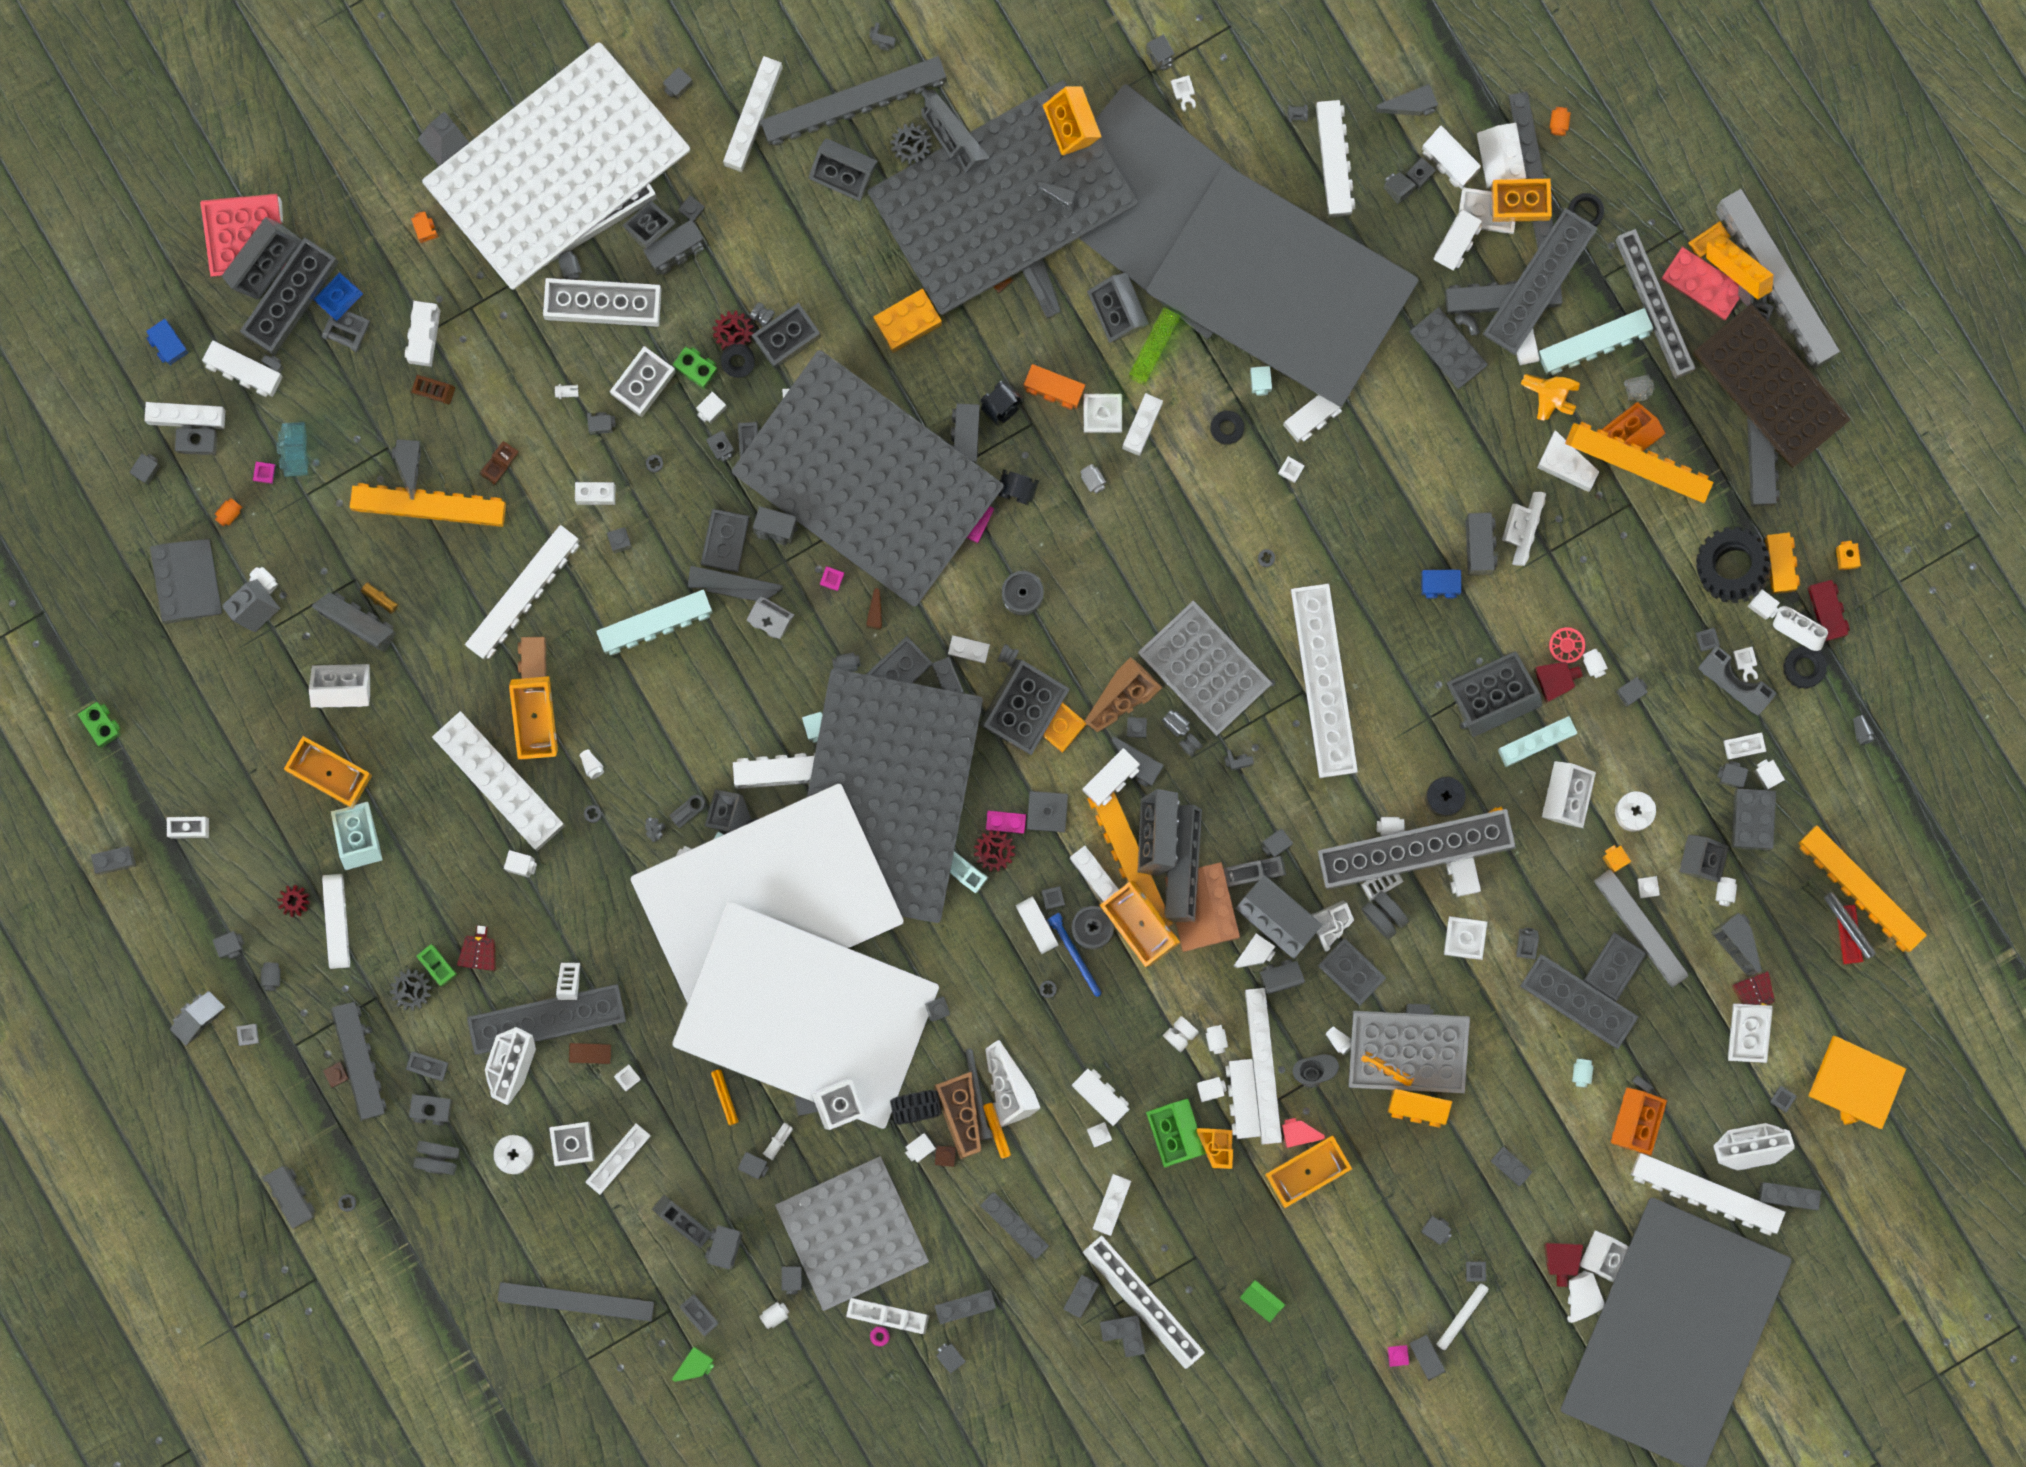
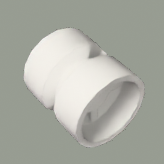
(1180, 1034)

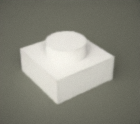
(1291, 469)
(1648, 887)
(627, 1078)
(1099, 1134)

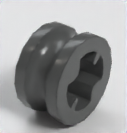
(657, 468)
(1260, 556)
(587, 816)
(1054, 989)
(341, 1204)

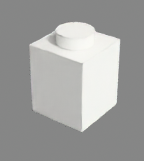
(711, 408)
(1764, 605)
(1768, 774)
(1211, 1089)
(919, 1148)

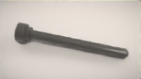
(984, 1131)

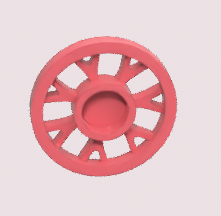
(1567, 645)

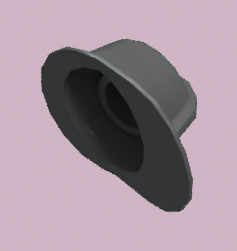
(1315, 1070)

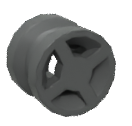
(1008, 655)
(1190, 745)

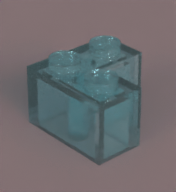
(293, 449)

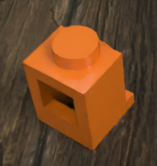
(423, 227)

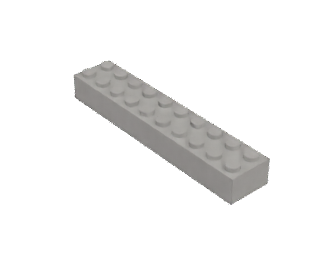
(1786, 292)
(1416, 849)

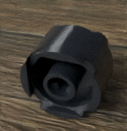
(1001, 403)
(1018, 486)
(1436, 802)

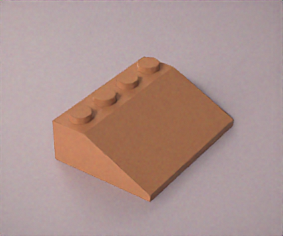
(1213, 914)

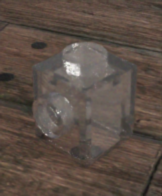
(1639, 388)

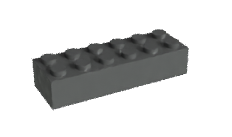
(289, 296)

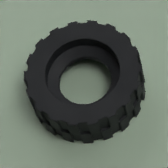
(1804, 681)

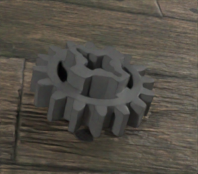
(917, 140)
(418, 986)

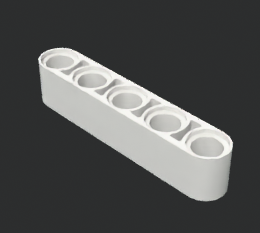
(336, 921)

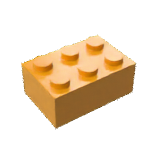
(1521, 200)
(907, 320)

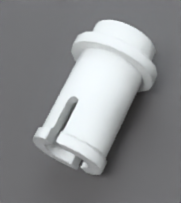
(566, 391)

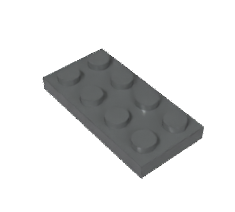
(1448, 348)

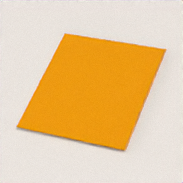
(1857, 1082)

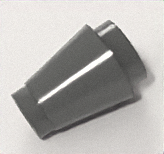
(1862, 730)

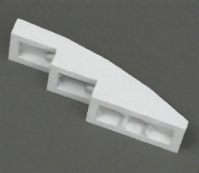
(887, 1316)

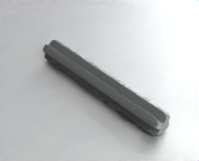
(1849, 925)

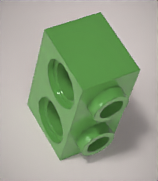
(692, 371)
(95, 727)
(437, 965)

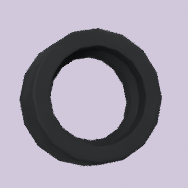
(1593, 199)

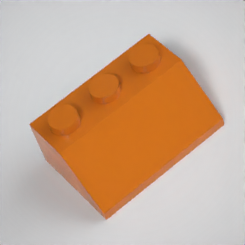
(1636, 427)
(1638, 1121)

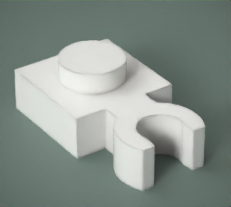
(1183, 90)
(1746, 660)

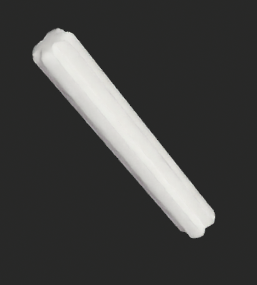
(1462, 1316)

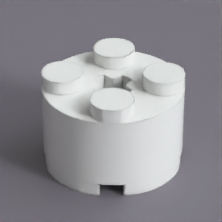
(1625, 816)
(519, 1164)

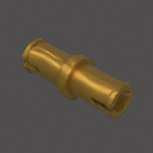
(379, 598)

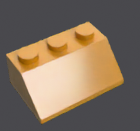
(1071, 120)
(1419, 1108)

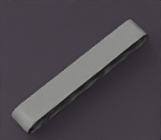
(1641, 928)

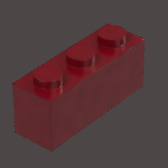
(1828, 609)

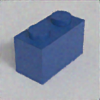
(167, 342)
(1441, 583)

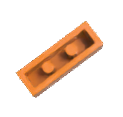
(1054, 387)

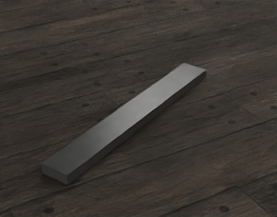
(575, 1301)

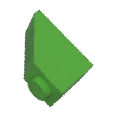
(694, 1366)

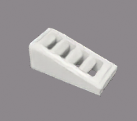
(1371, 895)
(568, 994)

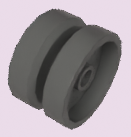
(1024, 604)
(1387, 913)
(1081, 931)
(436, 1158)

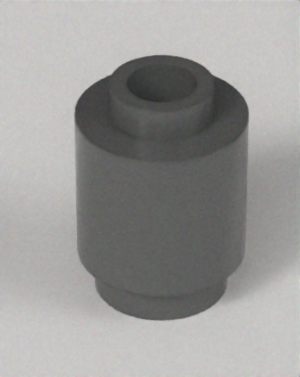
(569, 266)
(846, 662)
(1176, 723)
(270, 976)

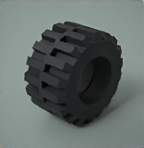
(915, 1107)

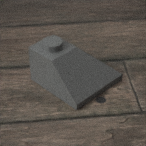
(442, 139)
(727, 812)

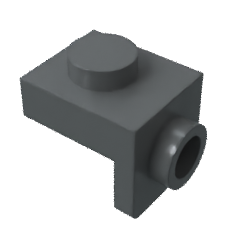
(883, 41)

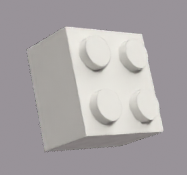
(838, 1104)
(572, 1144)

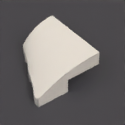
(1334, 921)
(1584, 1296)

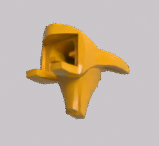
(1551, 394)

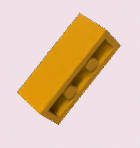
(1782, 563)

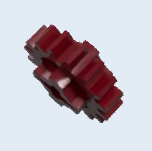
(724, 330)
(1002, 845)

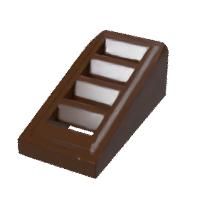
(445, 390)
(874, 617)

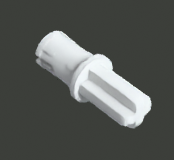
(778, 1141)

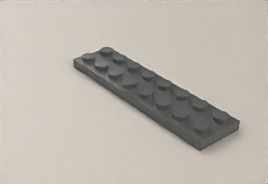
(1540, 281)
(550, 1017)

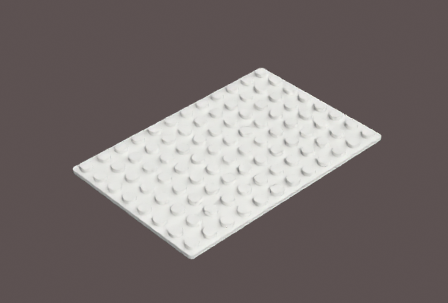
(556, 165)
(793, 865)
(804, 1012)

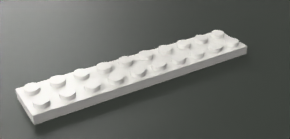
(1324, 680)

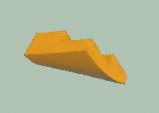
(1217, 1146)

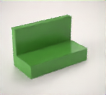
(1262, 1301)

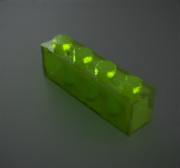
(1154, 346)

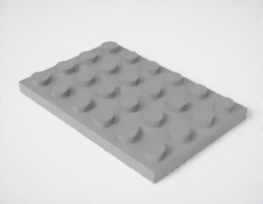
(1204, 668)
(1419, 1044)

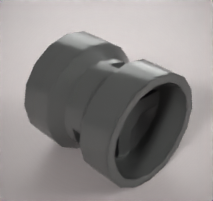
(762, 314)

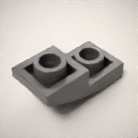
(1427, 1357)

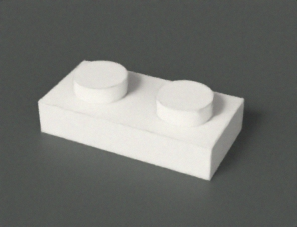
(968, 649)
(1744, 746)

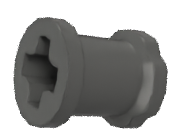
(1297, 113)

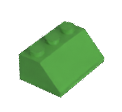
(1175, 1132)

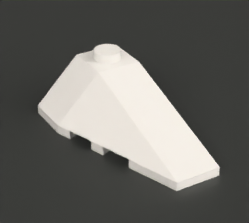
(1012, 1092)

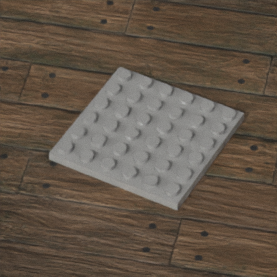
(852, 1233)

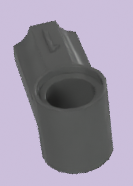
(686, 811)

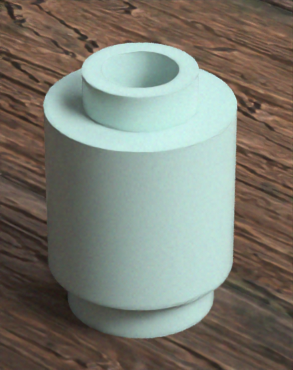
(1582, 1072)

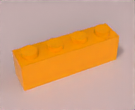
(1739, 266)

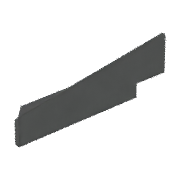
(951, 132)
(1041, 286)
(731, 585)

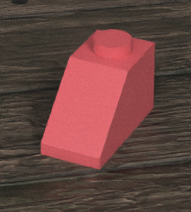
(1299, 1133)

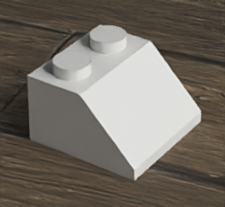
(1604, 1256)

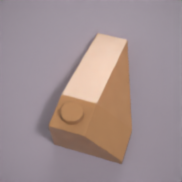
(1125, 690)

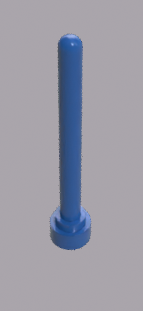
(1056, 922)

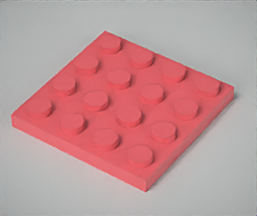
(230, 225)

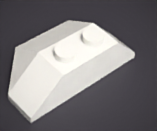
(509, 1063)
(1753, 1146)

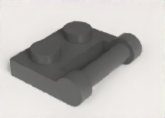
(349, 323)

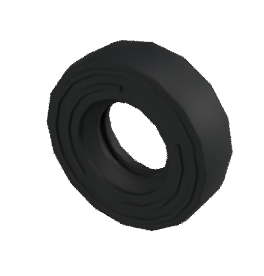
(737, 349)
(1215, 427)

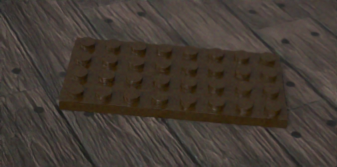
(1771, 386)

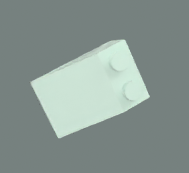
(356, 836)

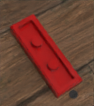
(1849, 949)

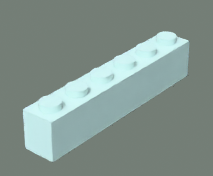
(1595, 341)
(653, 622)

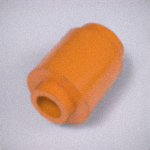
(1559, 121)
(228, 512)

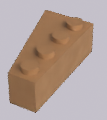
(959, 1110)

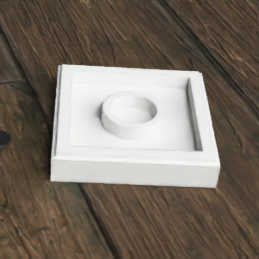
(1102, 413)
(1465, 938)

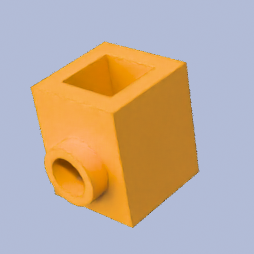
(1848, 556)
(1616, 858)

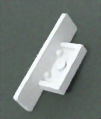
(1522, 527)

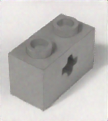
(779, 617)

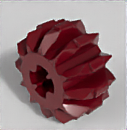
(288, 898)

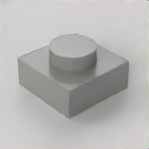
(247, 1034)

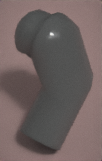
(1464, 318)

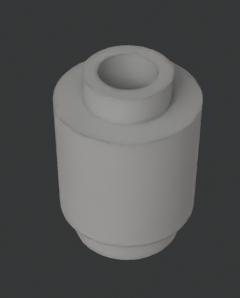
(1093, 479)

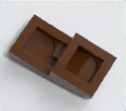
(499, 463)
(589, 1053)

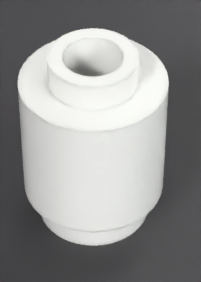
(264, 578)
(1595, 663)
(1390, 825)
(1726, 891)
(1216, 1039)
(774, 1315)

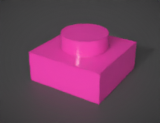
(264, 472)
(832, 578)
(1398, 1355)

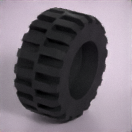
(1729, 541)

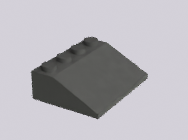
(185, 580)
(356, 622)
(1495, 694)
(1024, 706)
(1738, 941)

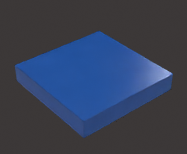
(338, 296)

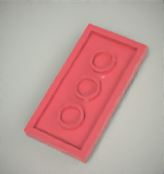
(1702, 283)

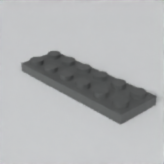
(1579, 1001)

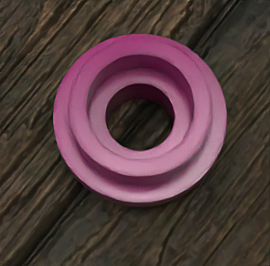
(875, 1341)

